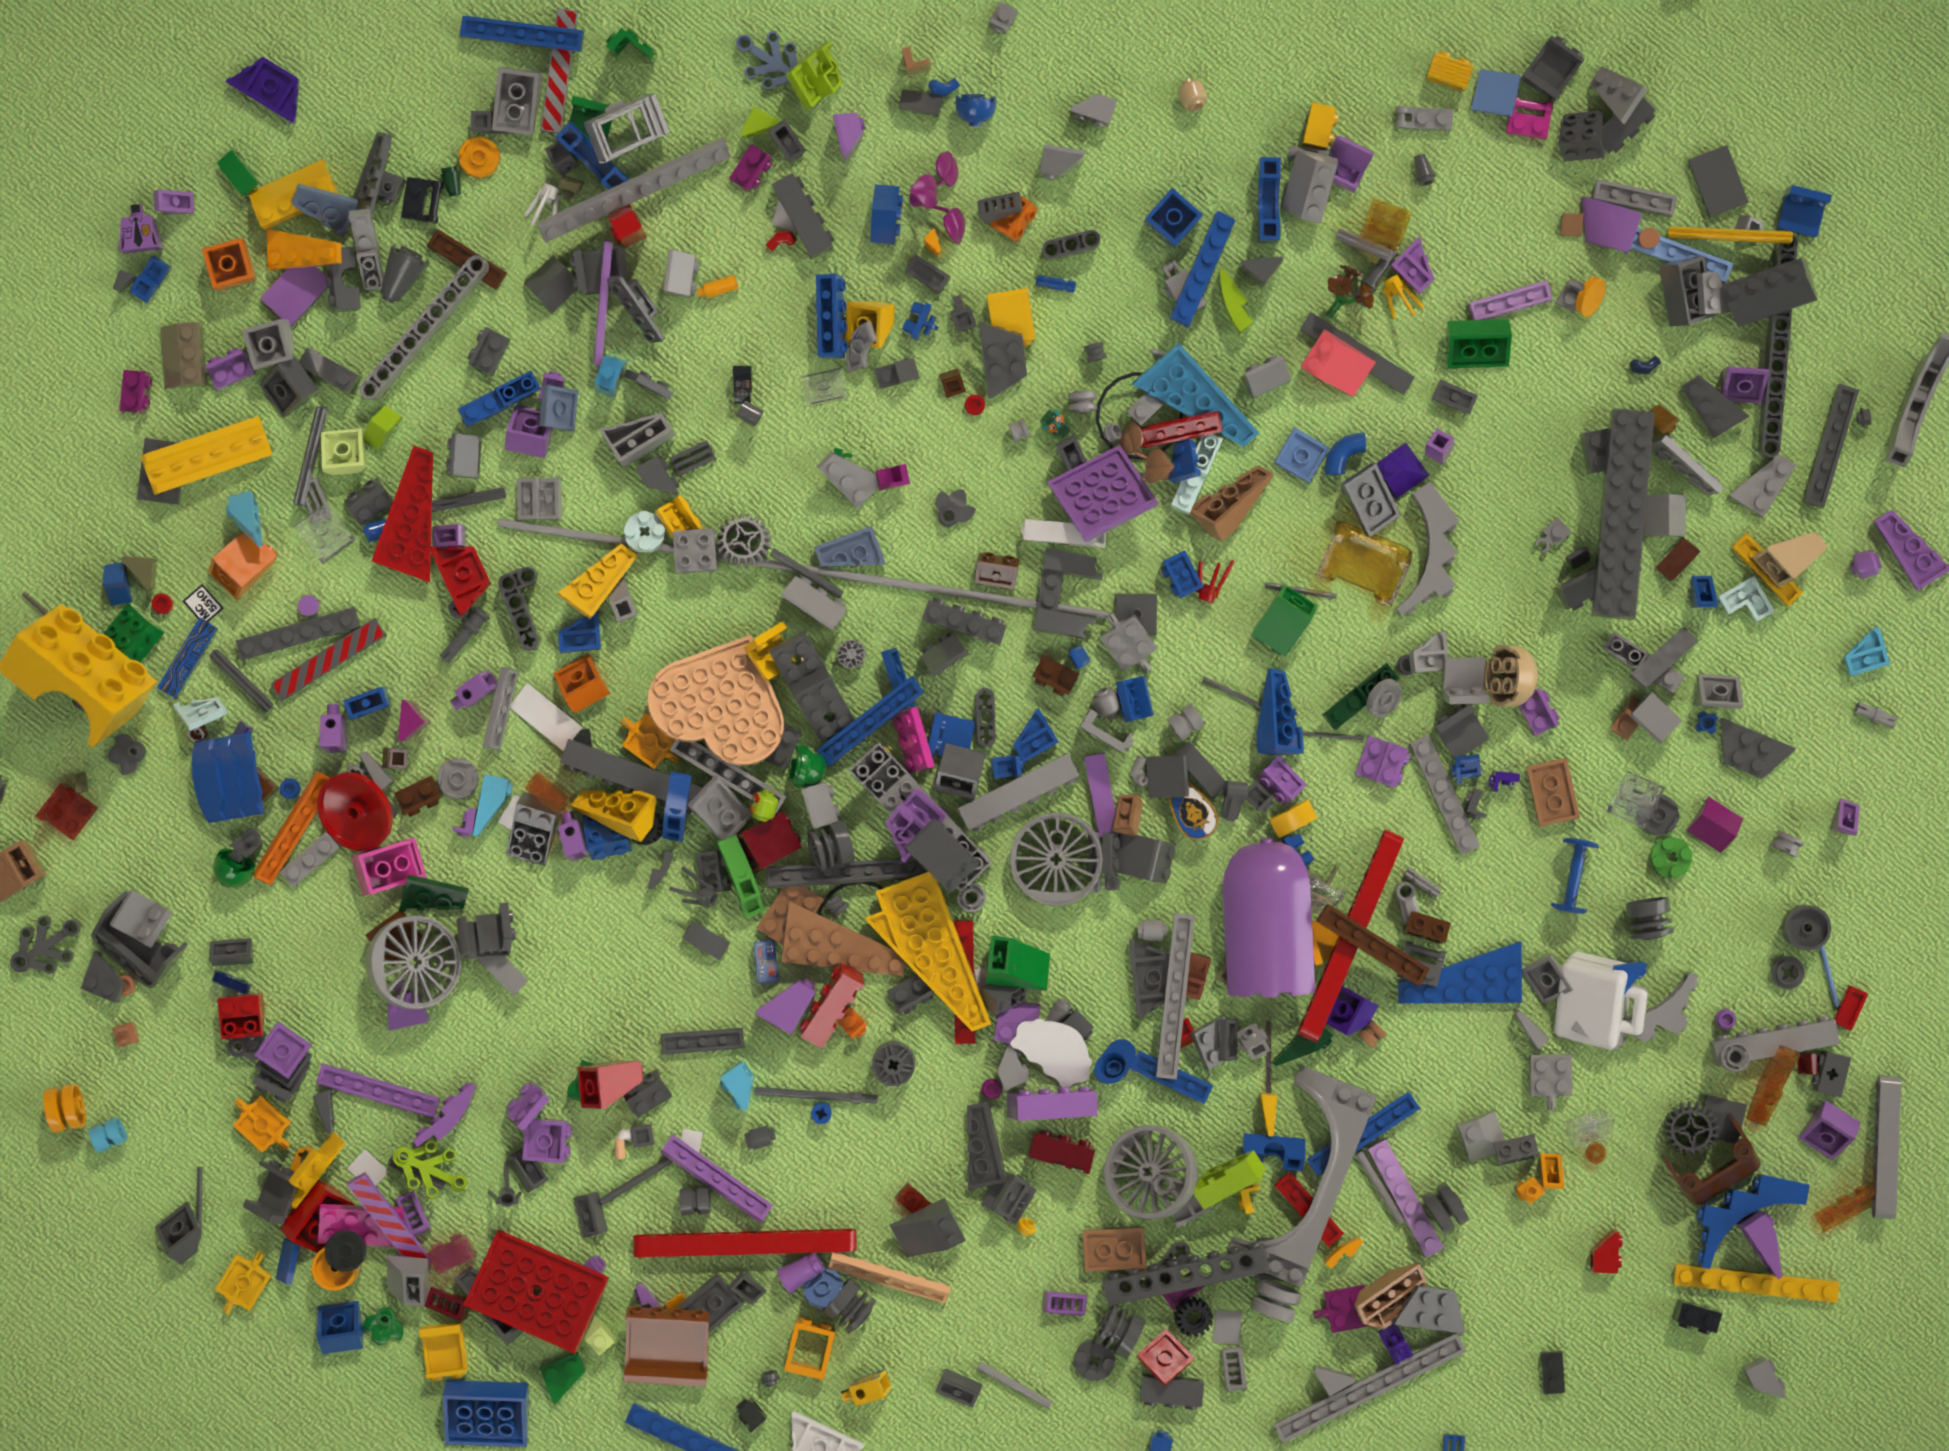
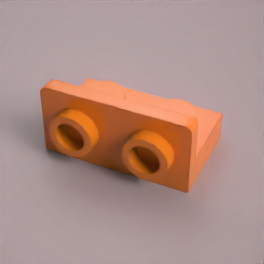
(1015, 224)

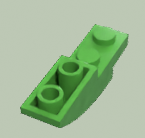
(741, 875)

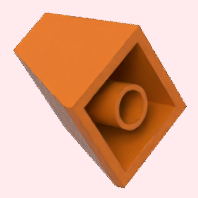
(241, 564)

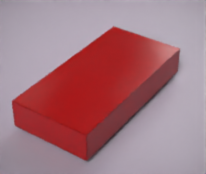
(1850, 1007)

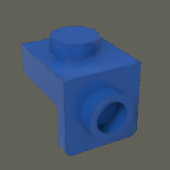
(1006, 766)
(1466, 767)

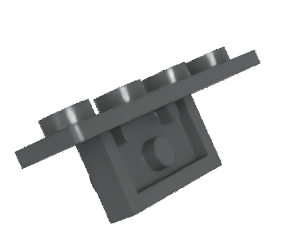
(638, 305)

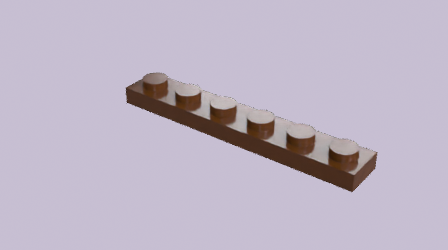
(1372, 945)

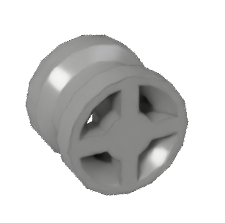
(1019, 430)

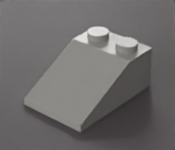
(517, 100)

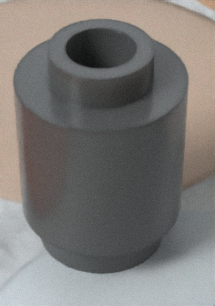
(760, 1137)

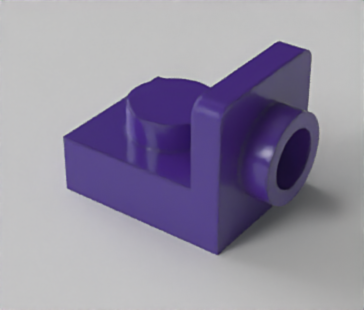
(1507, 779)

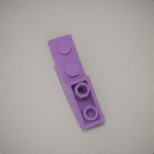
(453, 1109)

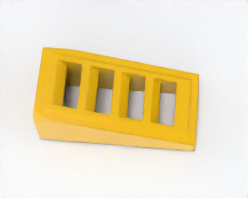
(1269, 1105)

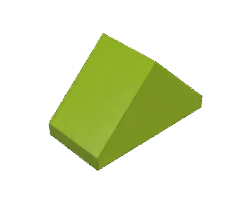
(758, 123)
(381, 427)

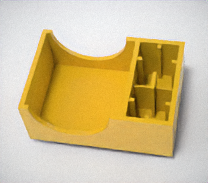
(72, 658)

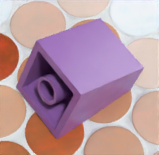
(789, 1005)

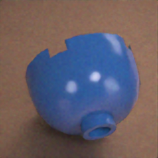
(975, 108)

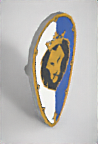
(1194, 814)

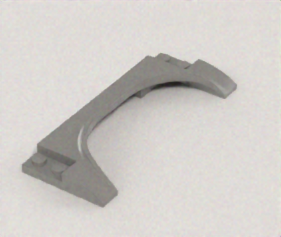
(1347, 1115)

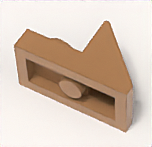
(1624, 723)

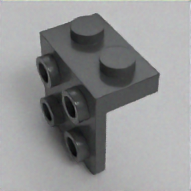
(1582, 136)
(1461, 730)
(265, 1083)

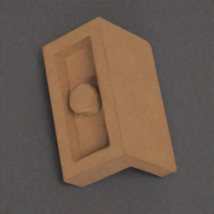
(914, 67)

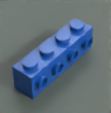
(830, 316)

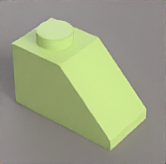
(598, 1335)

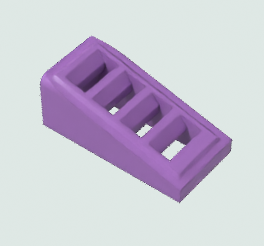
(406, 1217)
(1046, 1303)

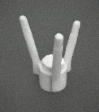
(546, 195)

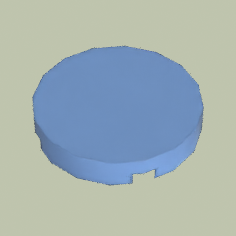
(823, 1288)

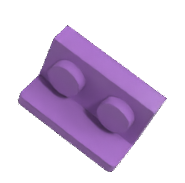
(230, 368)
(1538, 712)
(1281, 781)

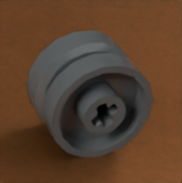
(1794, 923)
(1445, 1208)

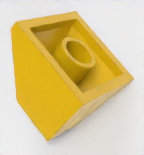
(877, 312)

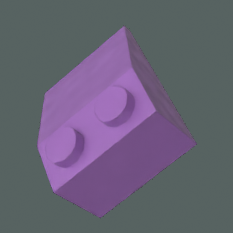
(1763, 1238)

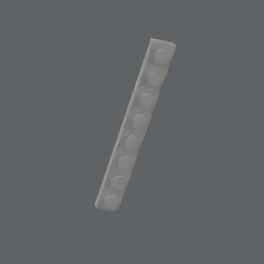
(1175, 996)

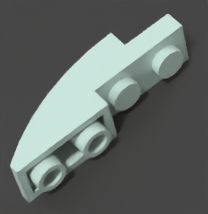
(1189, 489)

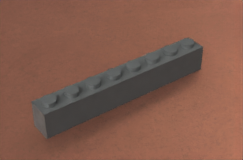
(619, 770)

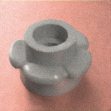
(1112, 432)

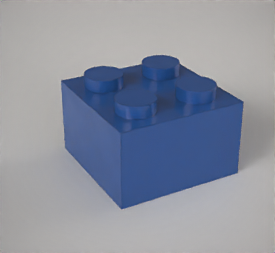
(1173, 218)

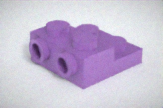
(1382, 761)
(527, 1104)
(547, 1141)

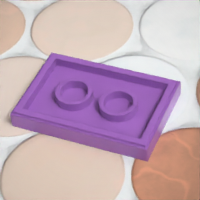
(295, 292)

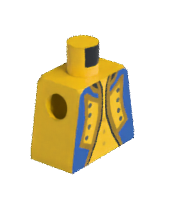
(868, 1388)

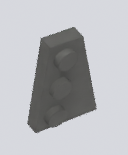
(1712, 406)

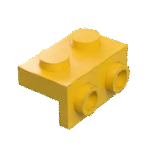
(678, 516)

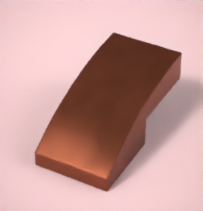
(1197, 975)

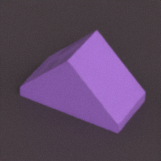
(449, 535)
(1846, 818)

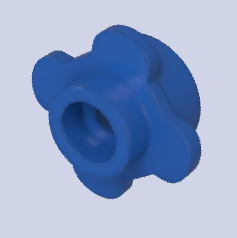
(1701, 726)

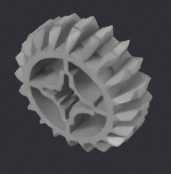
(736, 543)

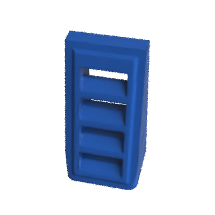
(1079, 657)

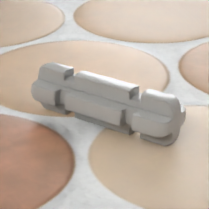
(1422, 882)

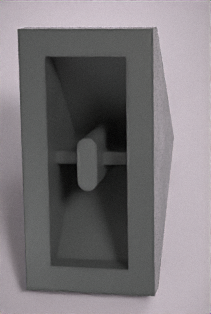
(747, 1287)

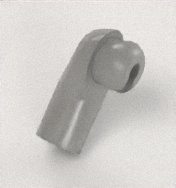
(1138, 773)

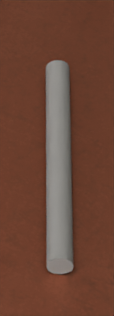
(1380, 1187)
(1014, 1385)

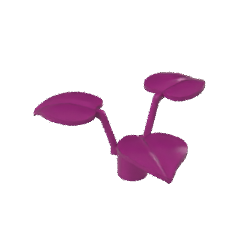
(924, 194)

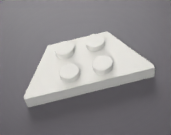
(815, 1436)

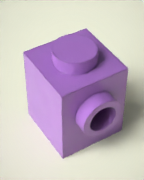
(1439, 446)

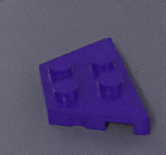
(270, 87)

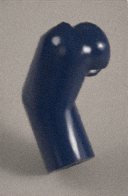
(1644, 367)

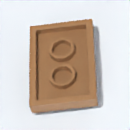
(1552, 792)
(774, 921)
(1114, 1249)

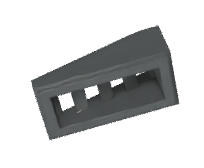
(992, 215)
(325, 1108)

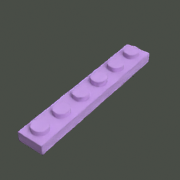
(1405, 1198)

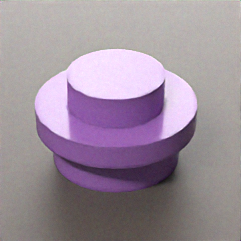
(1725, 1019)

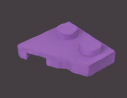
(1414, 267)

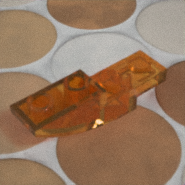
(1771, 1084)

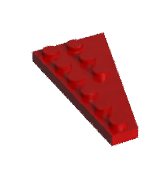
(407, 530)

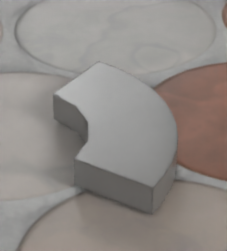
(859, 345)

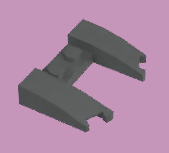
(1047, 615)

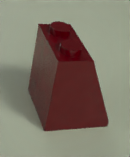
(769, 842)

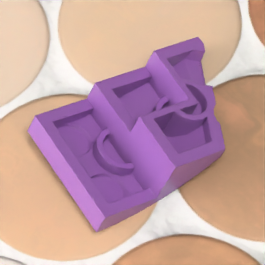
(1609, 224)
(911, 819)

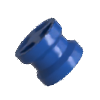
(819, 1110)

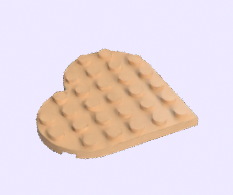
(721, 701)

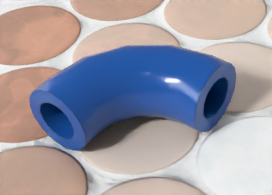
(1342, 450)

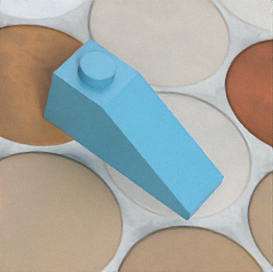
(245, 513)
(493, 796)

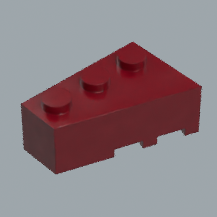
(1062, 1150)

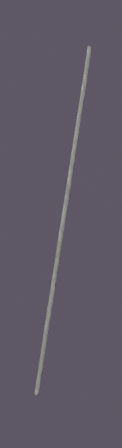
(817, 570)

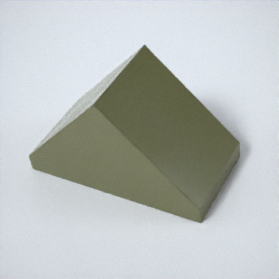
(143, 569)

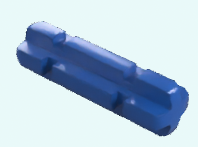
(1055, 283)

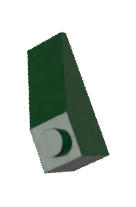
(1301, 1046)

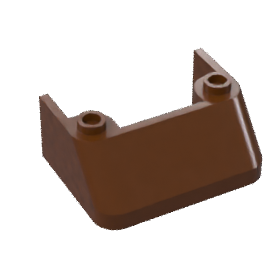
(1744, 1164)

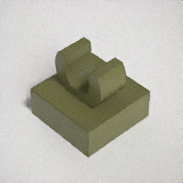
(570, 186)

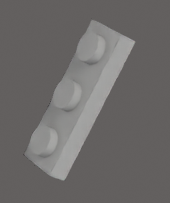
(310, 859)

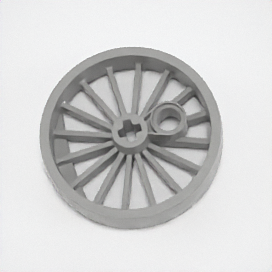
(1056, 898)
(375, 962)
(1123, 1147)

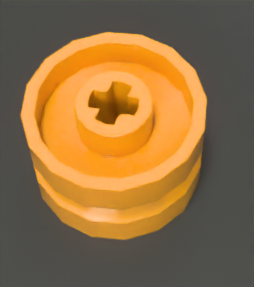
(64, 1108)
(330, 1278)

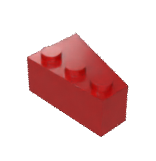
(626, 226)

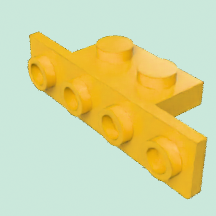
(314, 1167)

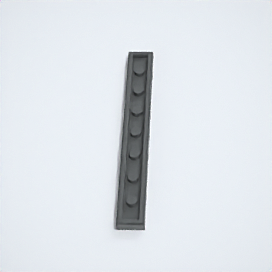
(849, 873)

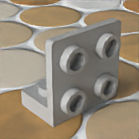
(695, 551)
(1464, 681)
(141, 918)

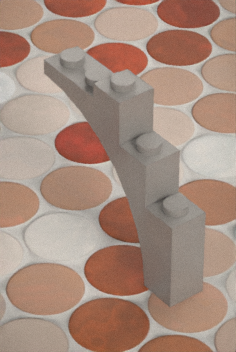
(1916, 402)
(1434, 578)
(1664, 1014)

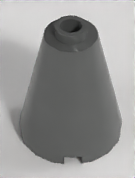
(401, 272)

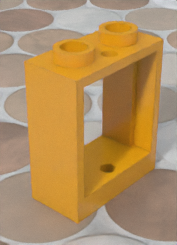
(806, 1369)

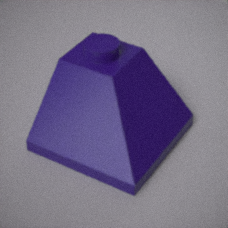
(1401, 470)
(1351, 1012)

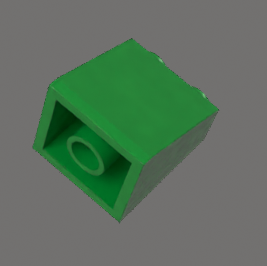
(1284, 620)

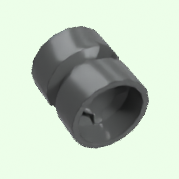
(695, 1201)

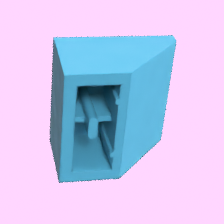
(739, 1082)

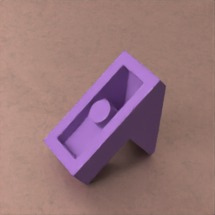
(173, 202)

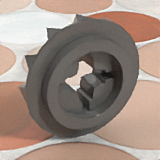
(1797, 971)

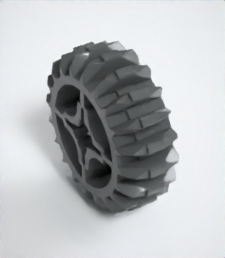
(1681, 1129)

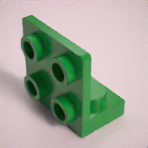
(585, 110)

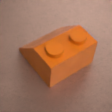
(581, 683)

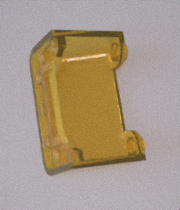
(1365, 561)

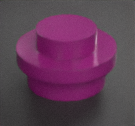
(991, 1088)

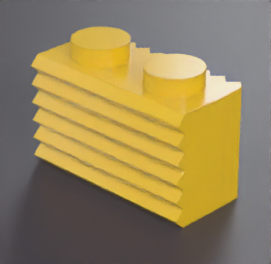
(1449, 71)

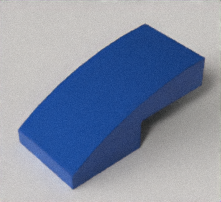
(150, 279)

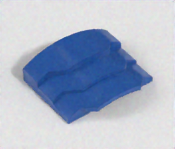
(226, 778)

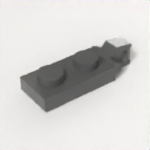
(1110, 862)

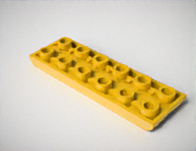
(206, 455)

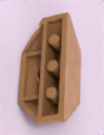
(1384, 1297)

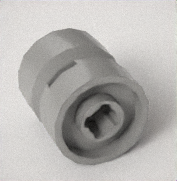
(1186, 721)

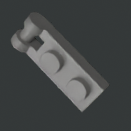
(1424, 118)

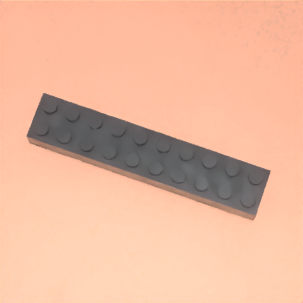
(1622, 514)

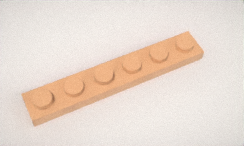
(887, 1277)

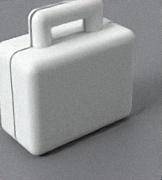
(1597, 1002)

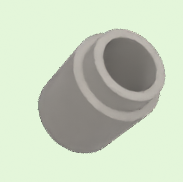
(1152, 930)

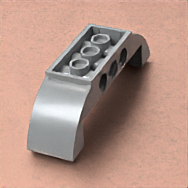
(893, 785)

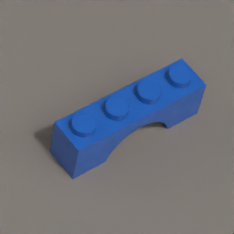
(580, 145)
(1268, 199)

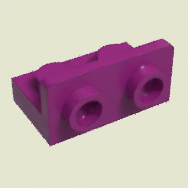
(750, 168)
(135, 391)

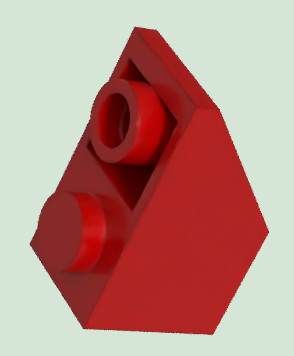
(1605, 1254)

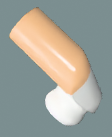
(620, 1143)

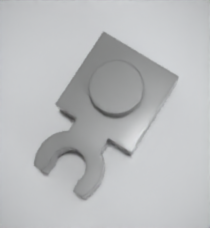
(1554, 533)

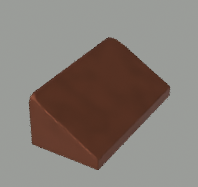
(1677, 559)

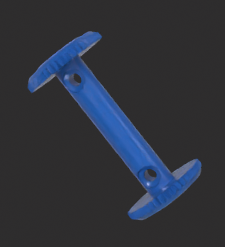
(1574, 875)

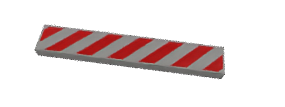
(558, 77)

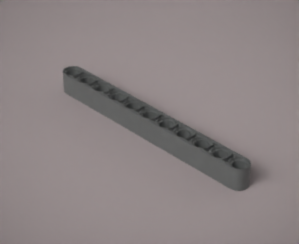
(1782, 358)

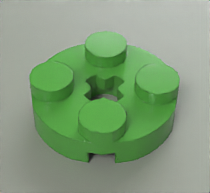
(1682, 854)

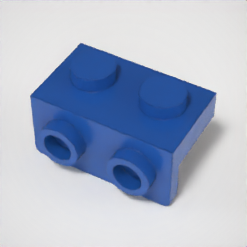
(1134, 699)

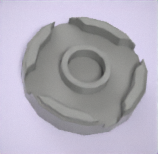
(1384, 698)
(458, 778)

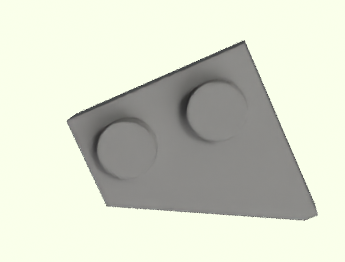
(1430, 654)

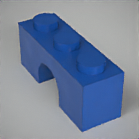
(1289, 1150)

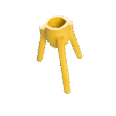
(1396, 286)

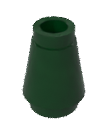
(451, 180)

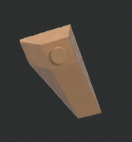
(1226, 509)

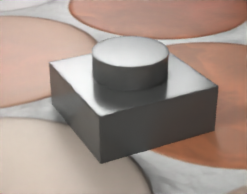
(642, 1135)

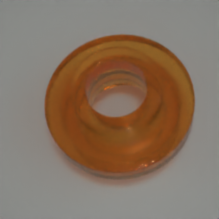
(1589, 1153)

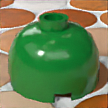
(230, 872)

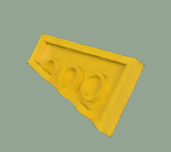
(594, 585)

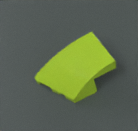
(815, 76)

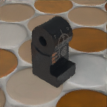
(742, 384)

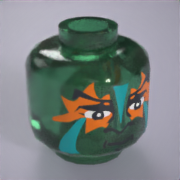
(1055, 424)

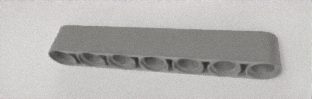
(1886, 1147)

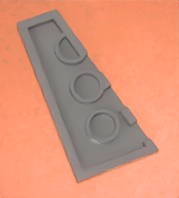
(1684, 464)

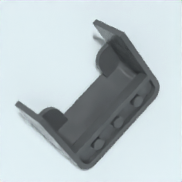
(141, 961)

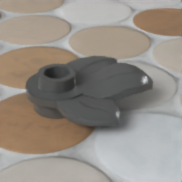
(956, 506)
(124, 754)
(249, 1046)

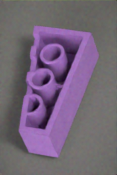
(1052, 1104)

